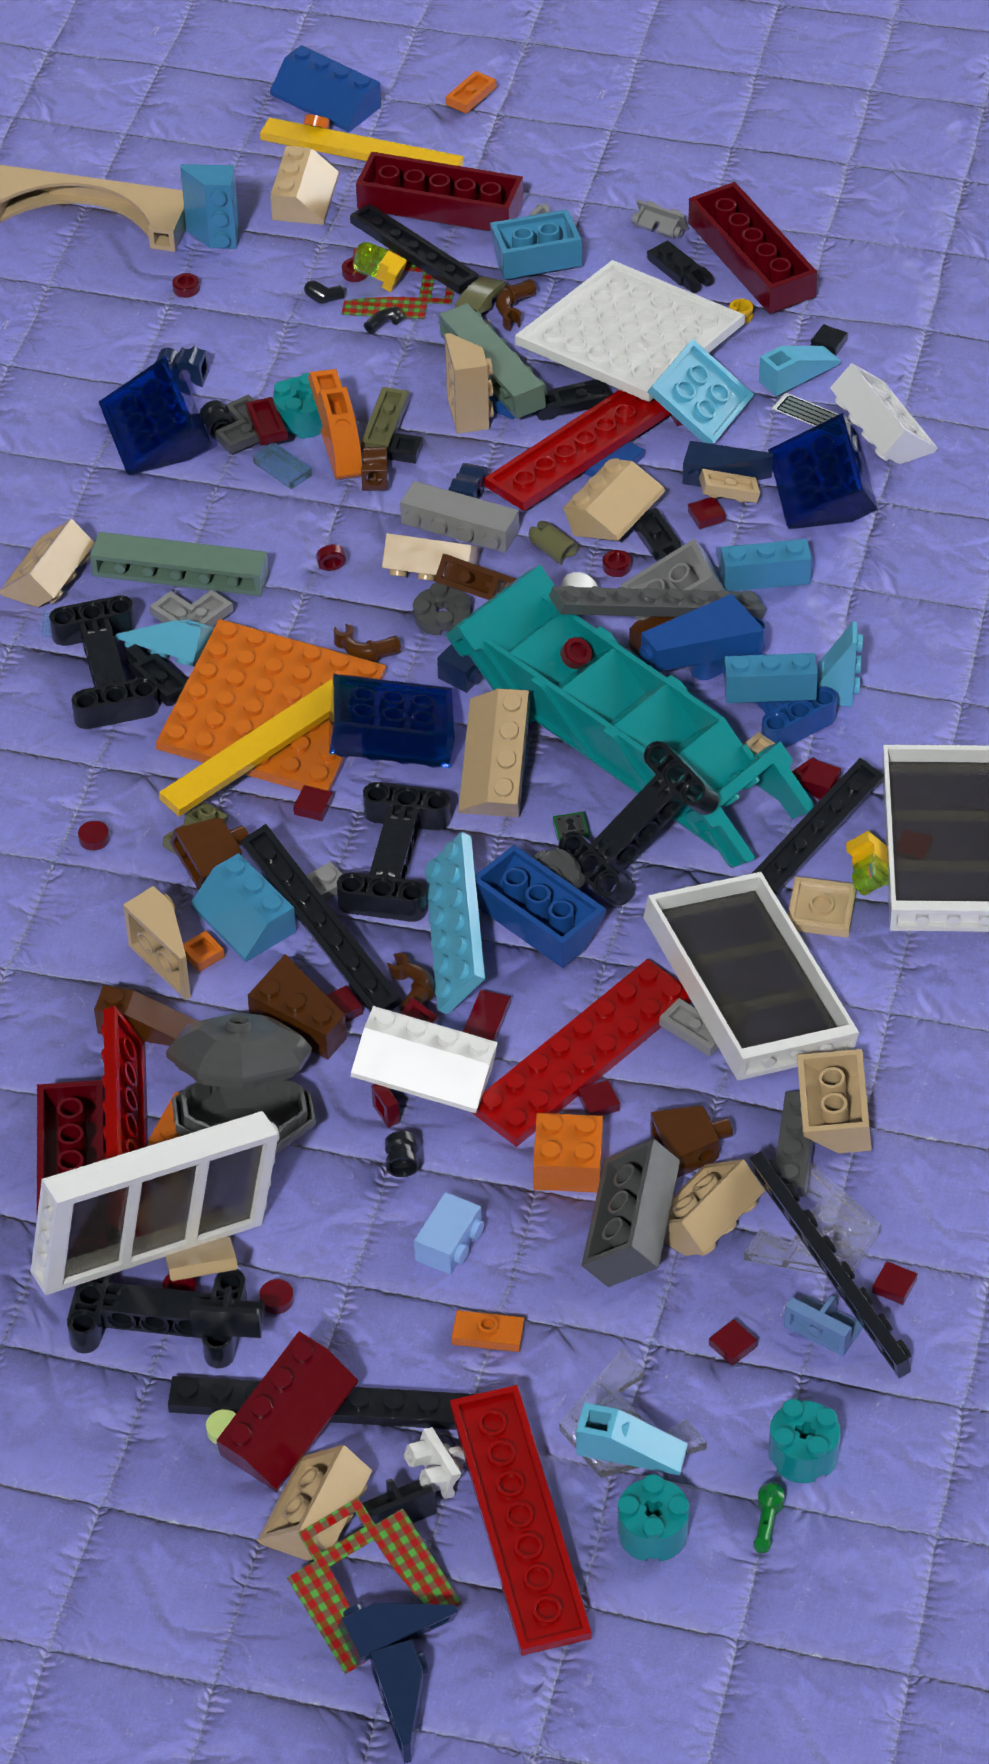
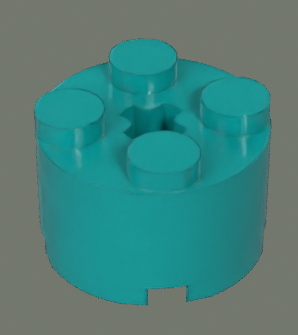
(297, 406)
(804, 1440)
(653, 1519)

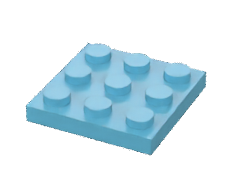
(700, 393)

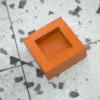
(203, 951)

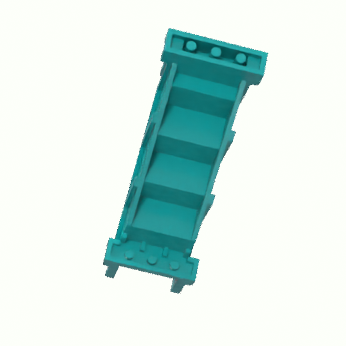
(619, 707)

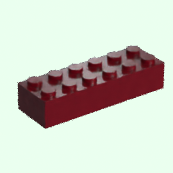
(438, 191)
(752, 247)
(69, 1127)

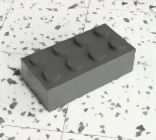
(631, 1213)

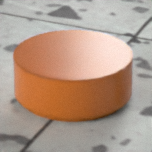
(317, 121)

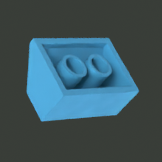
(211, 204)
(536, 244)
(764, 565)
(770, 677)
(244, 908)

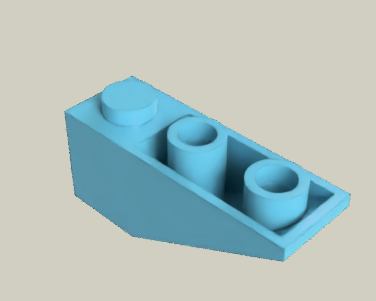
(793, 365)
(174, 638)
(841, 664)
(626, 1440)

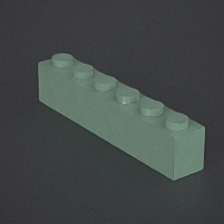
(511, 379)
(179, 563)

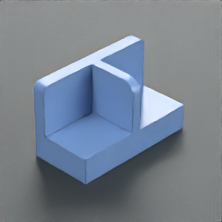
(822, 1323)

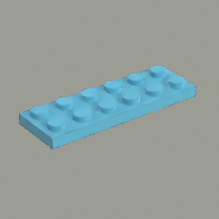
(454, 923)

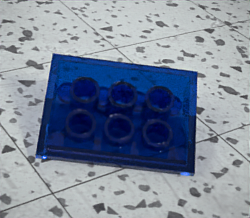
(155, 419)
(823, 476)
(391, 721)

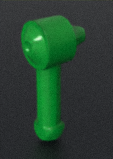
(770, 1503)

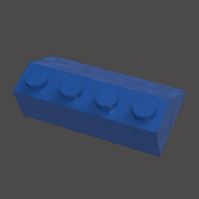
(326, 88)
(538, 905)

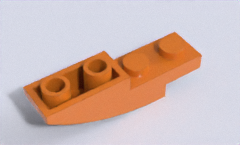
(338, 423)

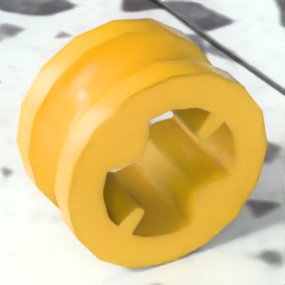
(743, 306)

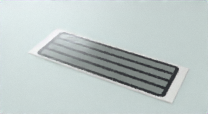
(804, 410)

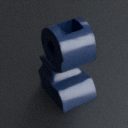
(192, 360)
(469, 480)

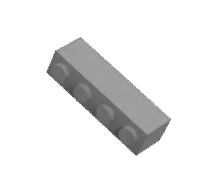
(459, 516)

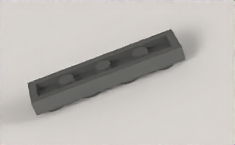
(794, 1149)

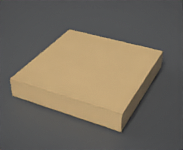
(822, 906)
(202, 1260)

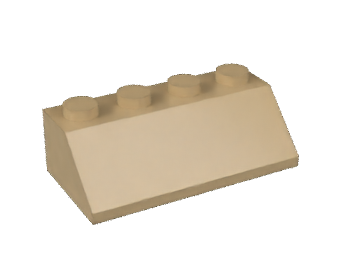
(495, 753)

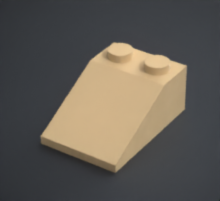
(156, 937)

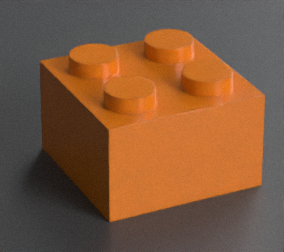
(567, 1152)

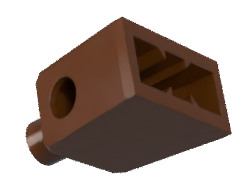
(205, 846)
(689, 1135)

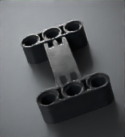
(112, 697)
(639, 822)
(385, 889)
(148, 1311)

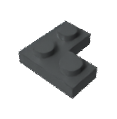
(241, 432)

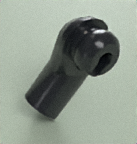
(321, 293)
(379, 318)

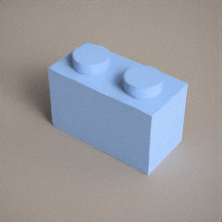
(448, 1233)

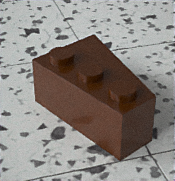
(300, 1005)

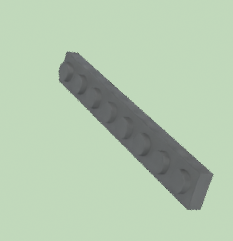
(644, 601)

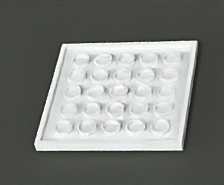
(626, 328)

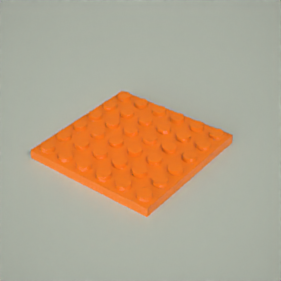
(246, 681)

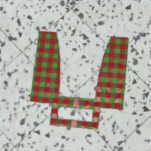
(410, 306)
(401, 1547)

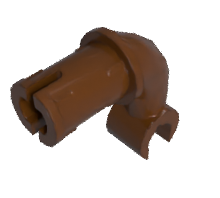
(509, 296)
(370, 650)
(423, 981)

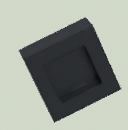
(830, 338)
(405, 448)

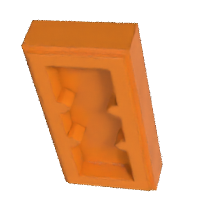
(488, 1331)

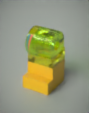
(379, 264)
(868, 862)

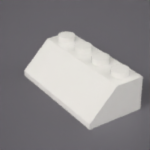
(881, 416)
(424, 1059)

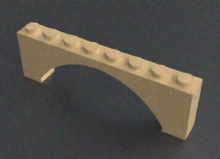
(152, 208)

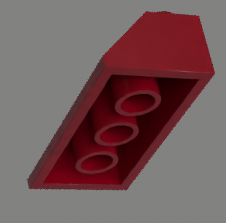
(286, 1411)

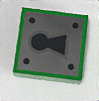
(570, 822)

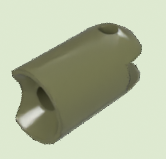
(552, 541)

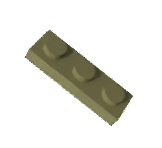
(385, 418)

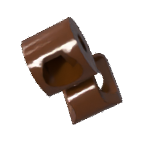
(376, 467)

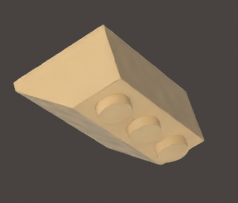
(303, 187)
(468, 384)
(612, 501)
(422, 555)
(49, 565)
(835, 1100)
(711, 1206)
(314, 1490)

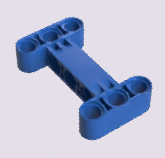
(784, 719)

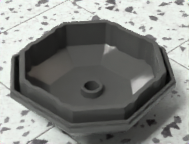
(239, 1051)
(281, 1101)

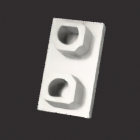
(441, 1462)

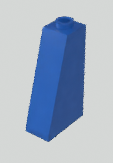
(703, 636)

